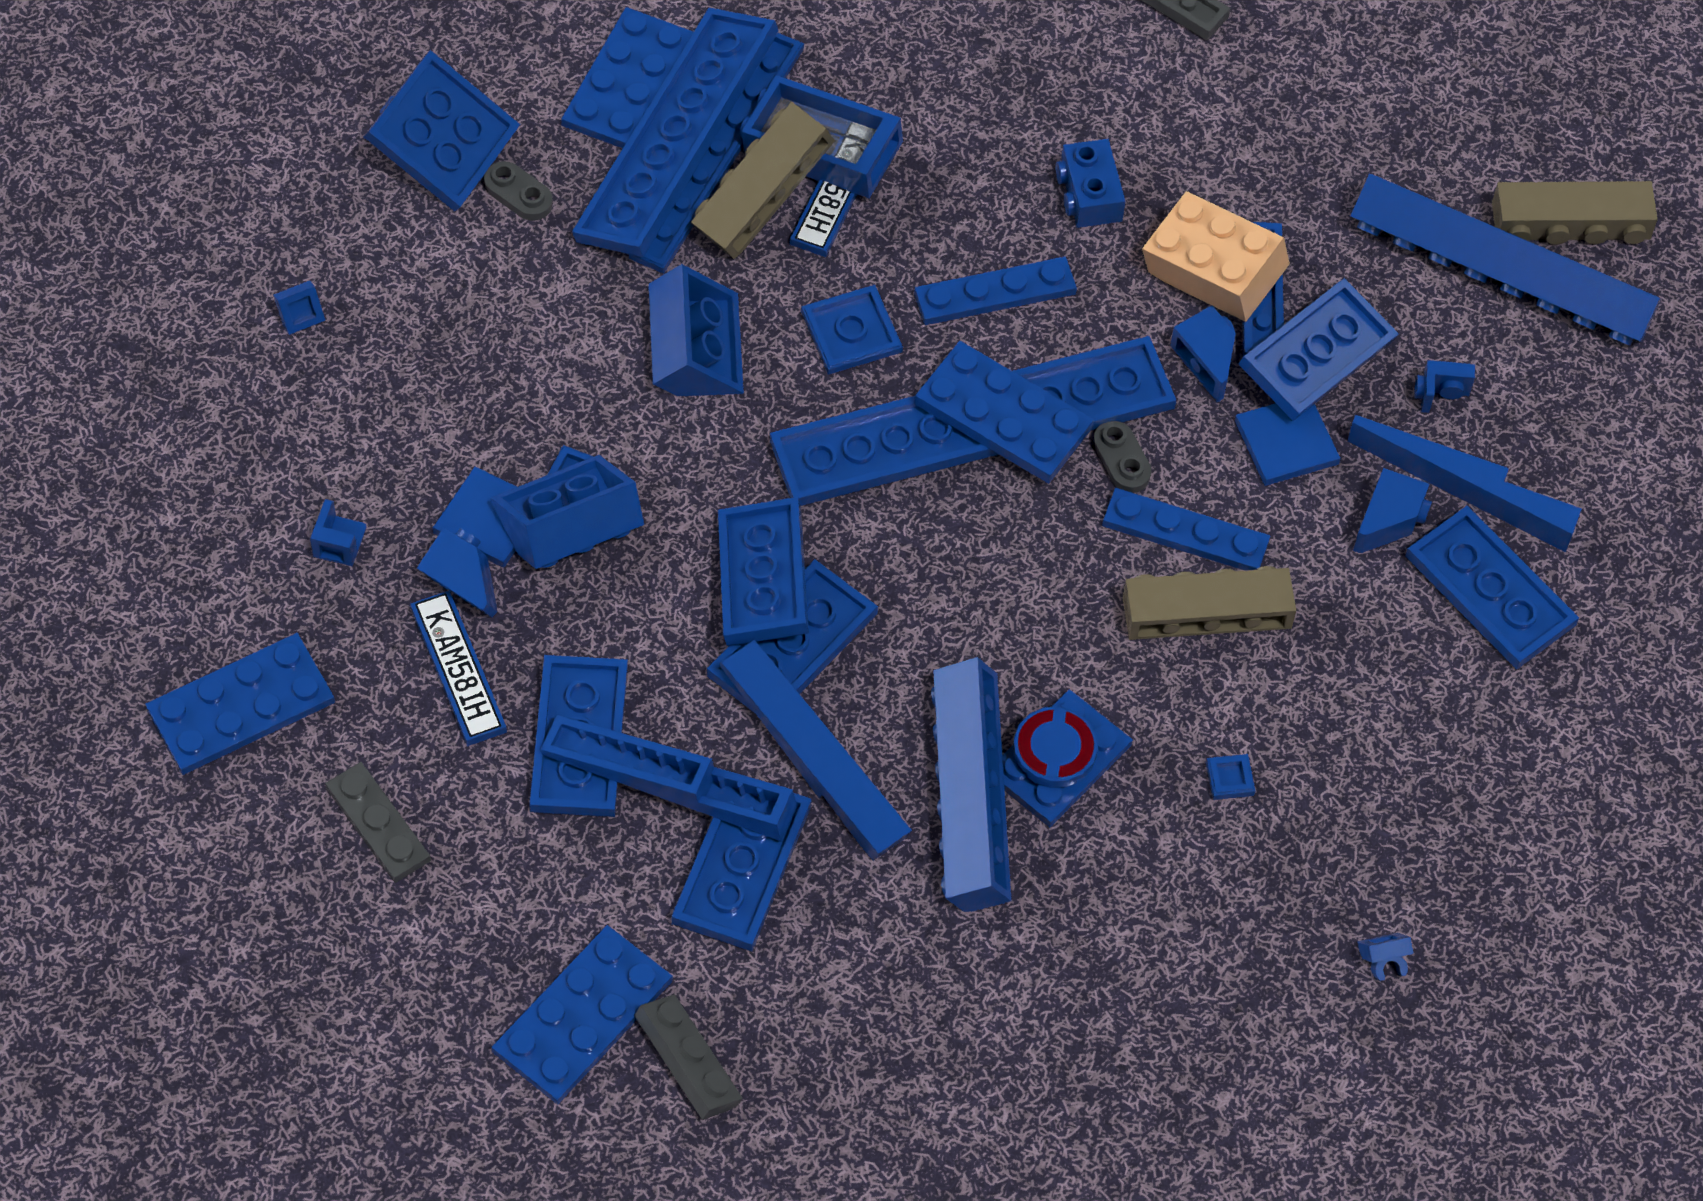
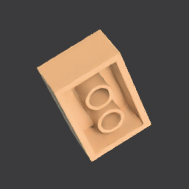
(1216, 256)

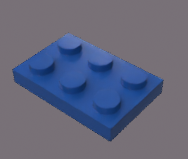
(1051, 803)

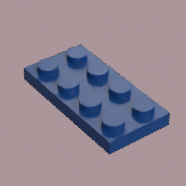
(625, 77)
(1318, 349)
(1004, 411)
(762, 571)
(1492, 587)
(834, 620)
(587, 692)
(240, 703)
(736, 880)
(581, 1014)

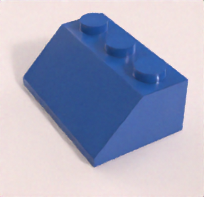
(695, 335)
(569, 511)

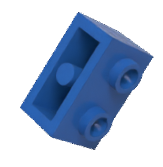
(1091, 183)

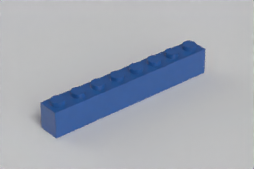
(1506, 258)

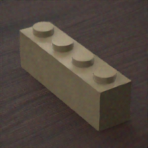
(762, 180)
(1576, 210)
(1209, 603)

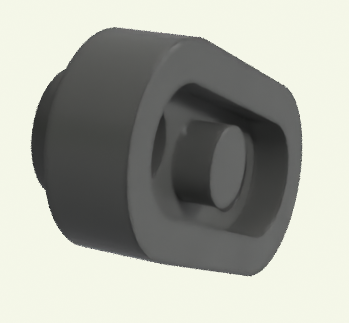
(516, 189)
(1122, 454)

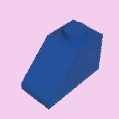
(1206, 348)
(1393, 510)
(461, 569)

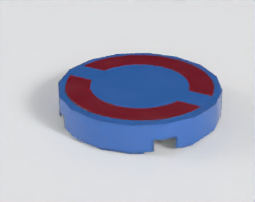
(1055, 746)

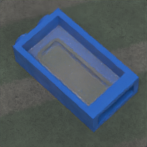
(862, 135)

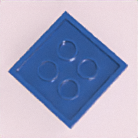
(442, 130)

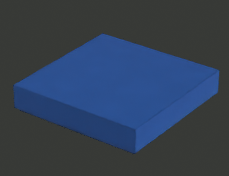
(851, 329)
(1285, 446)
(473, 512)

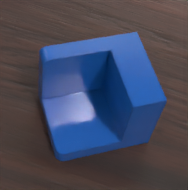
(336, 537)

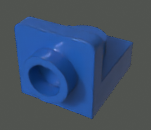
(1442, 377)

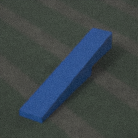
(1469, 479)
(815, 751)
(673, 776)

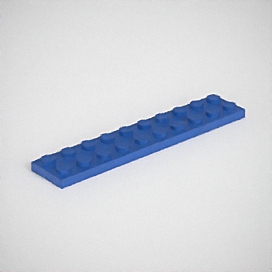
(906, 441)

